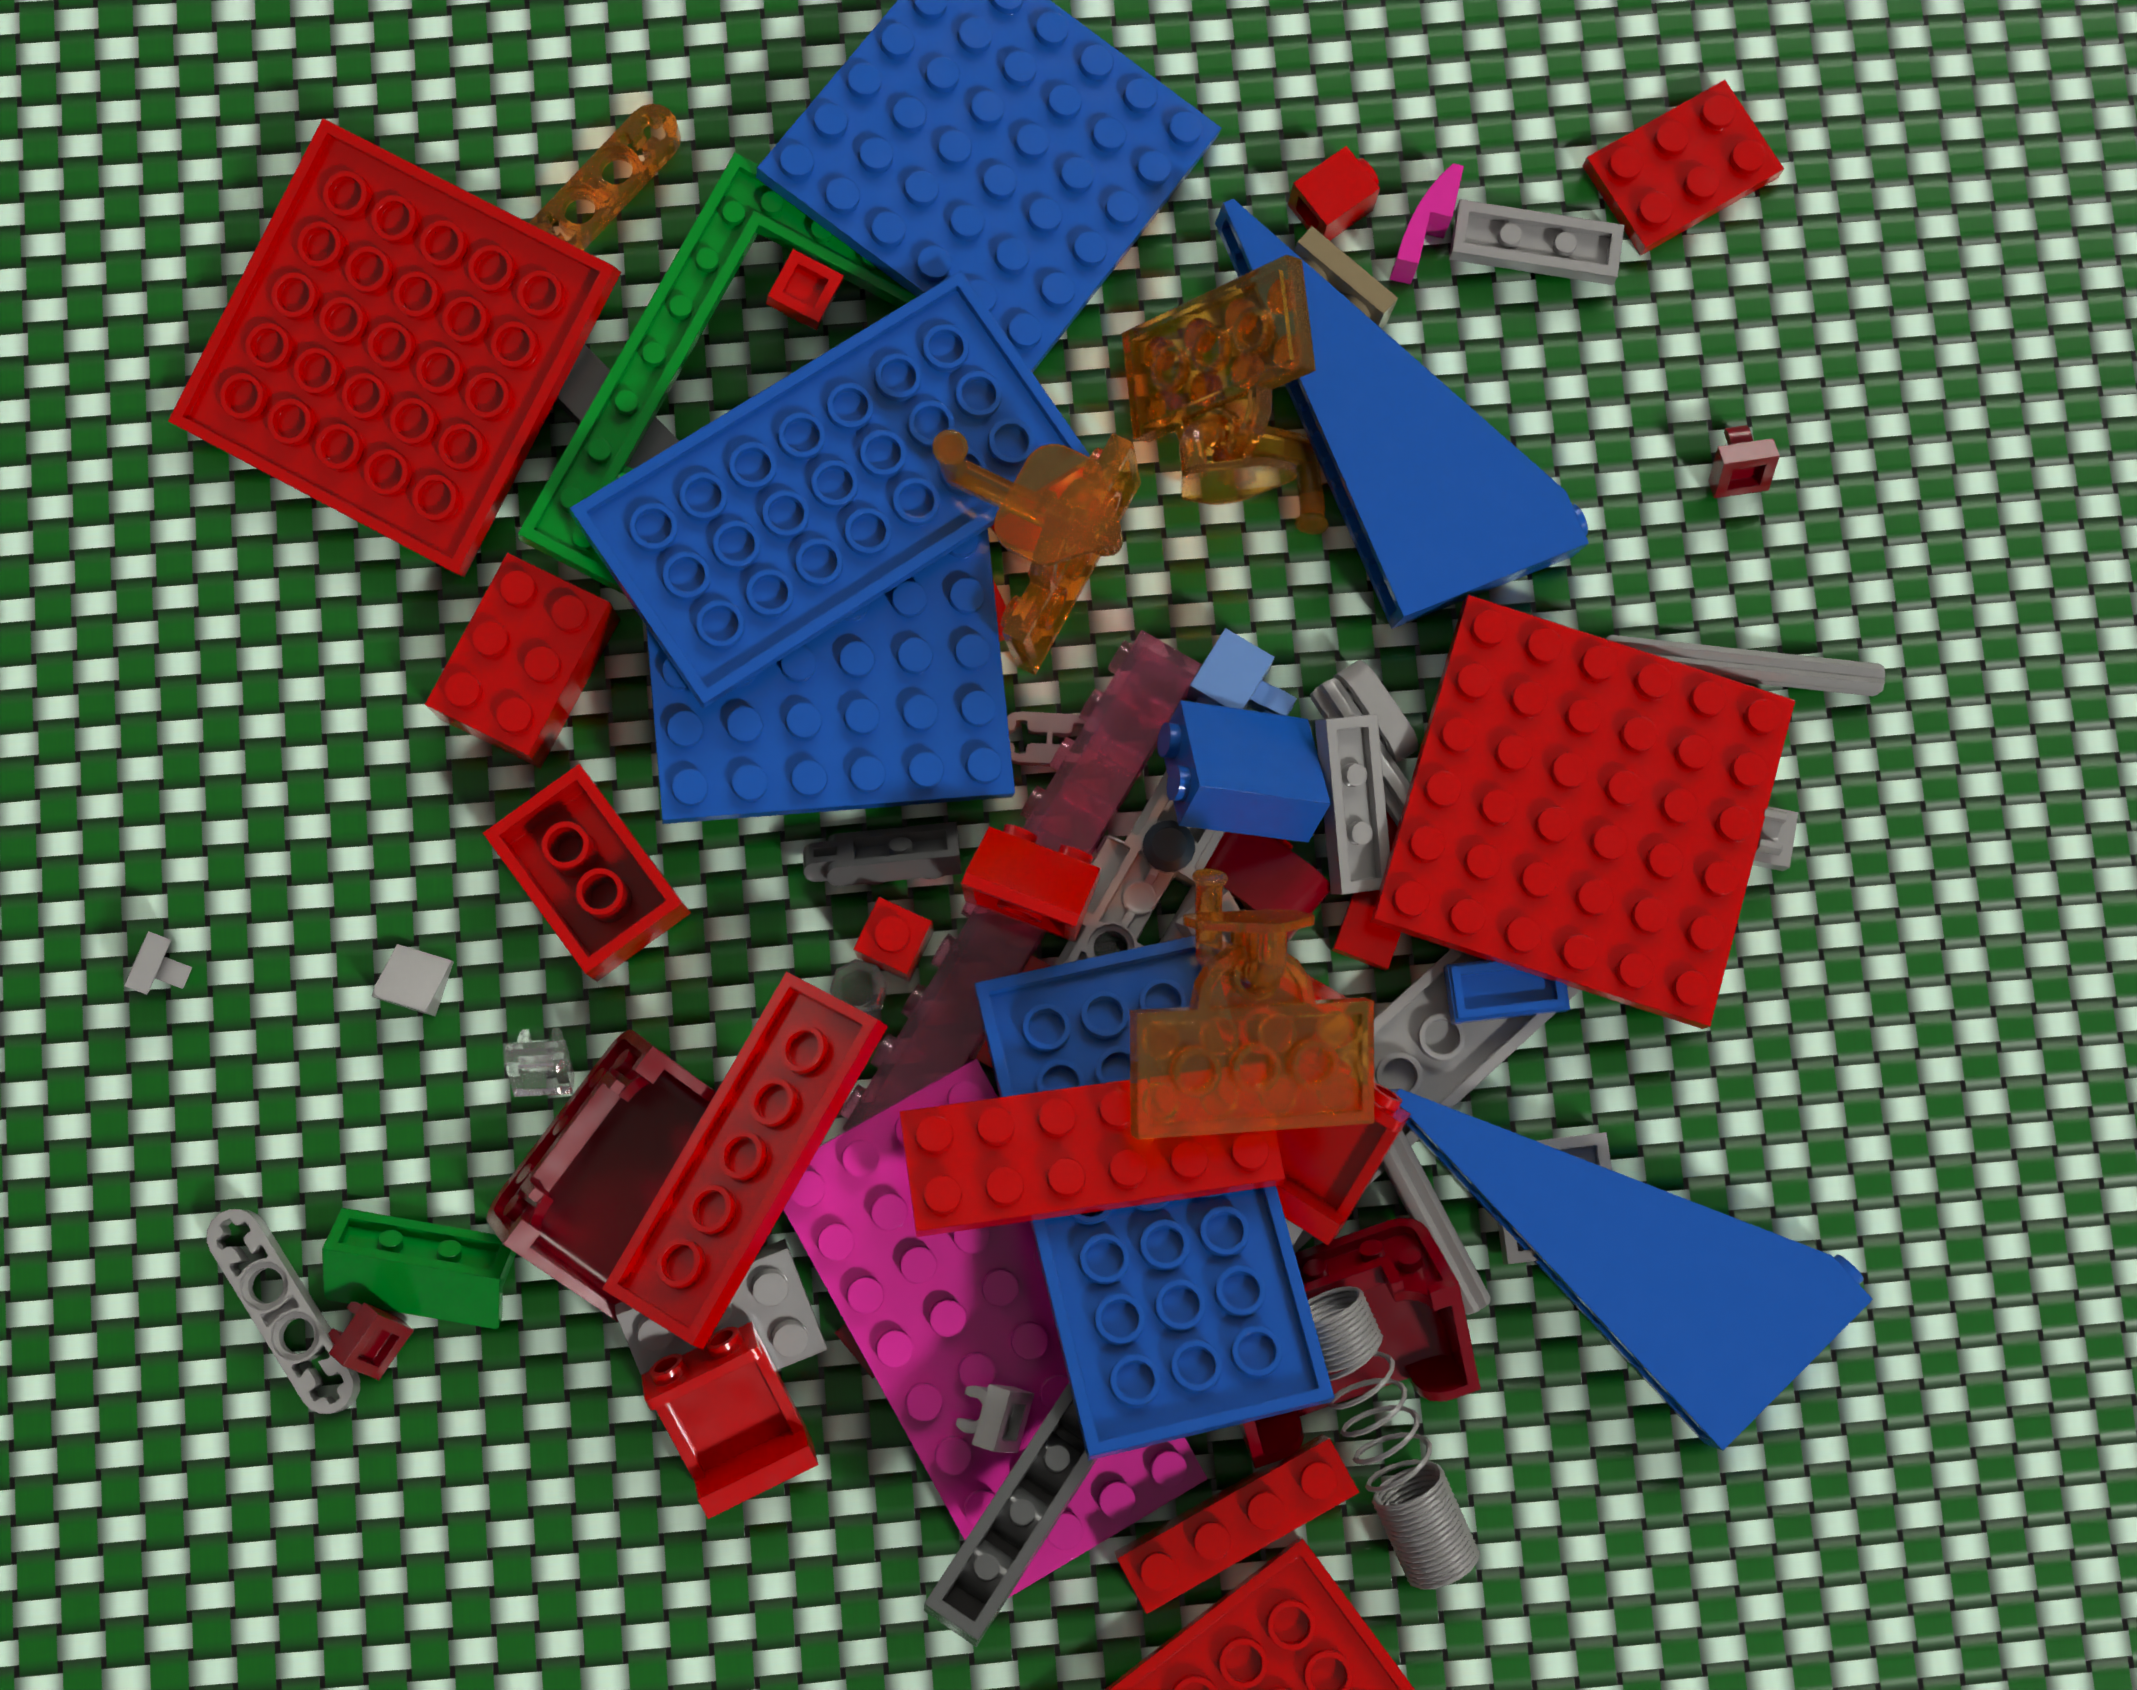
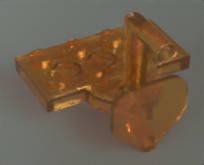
(1212, 379)
(1057, 516)
(1254, 1038)

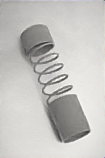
(1417, 1502)

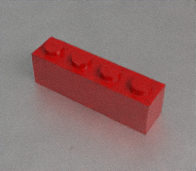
(1235, 1523)

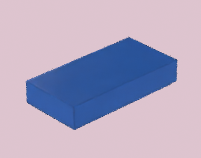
(1498, 991)

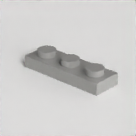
(1536, 242)
(1357, 813)

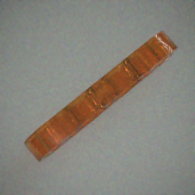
(607, 197)

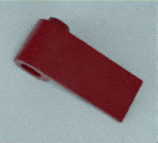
(1268, 875)

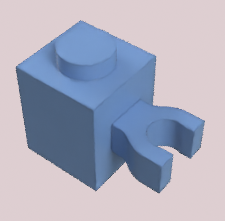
(1235, 678)

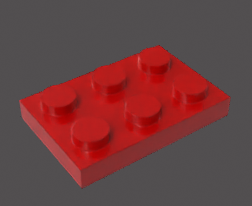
(1682, 167)

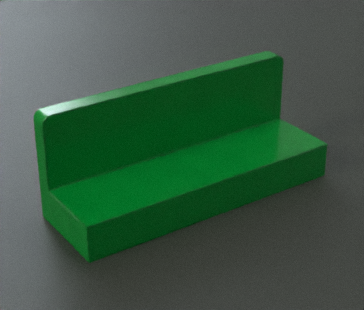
(416, 1268)

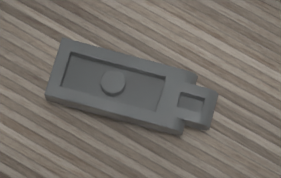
(884, 855)

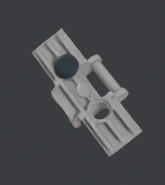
(1139, 873)

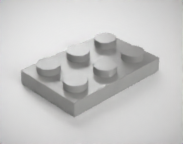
(768, 1297)

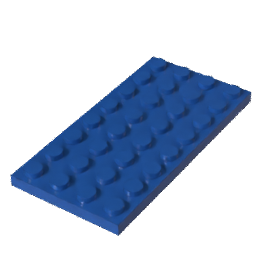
(819, 489)
(1163, 1308)

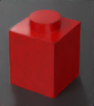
(1335, 193)
(894, 939)

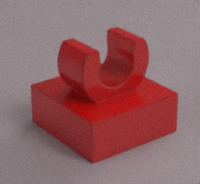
(804, 289)

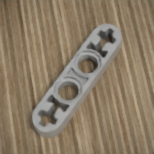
(275, 1316)

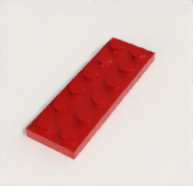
(1064, 1158)
(744, 1159)

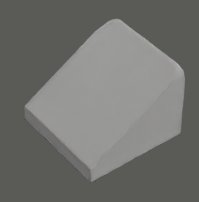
(413, 980)

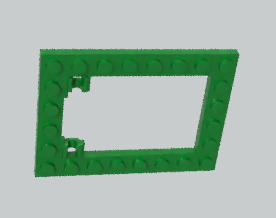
(664, 340)

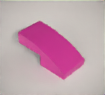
(1431, 219)

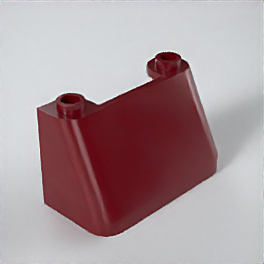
(600, 1167)
(1415, 1308)

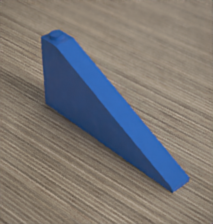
(1415, 471)
(1683, 1292)

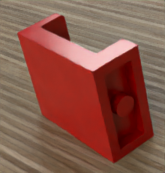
(1334, 1165)
(730, 1418)

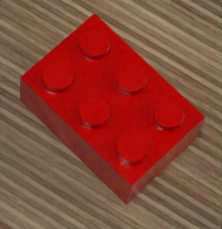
(523, 660)
(586, 873)

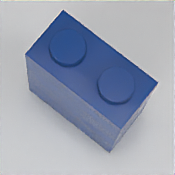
(1243, 771)

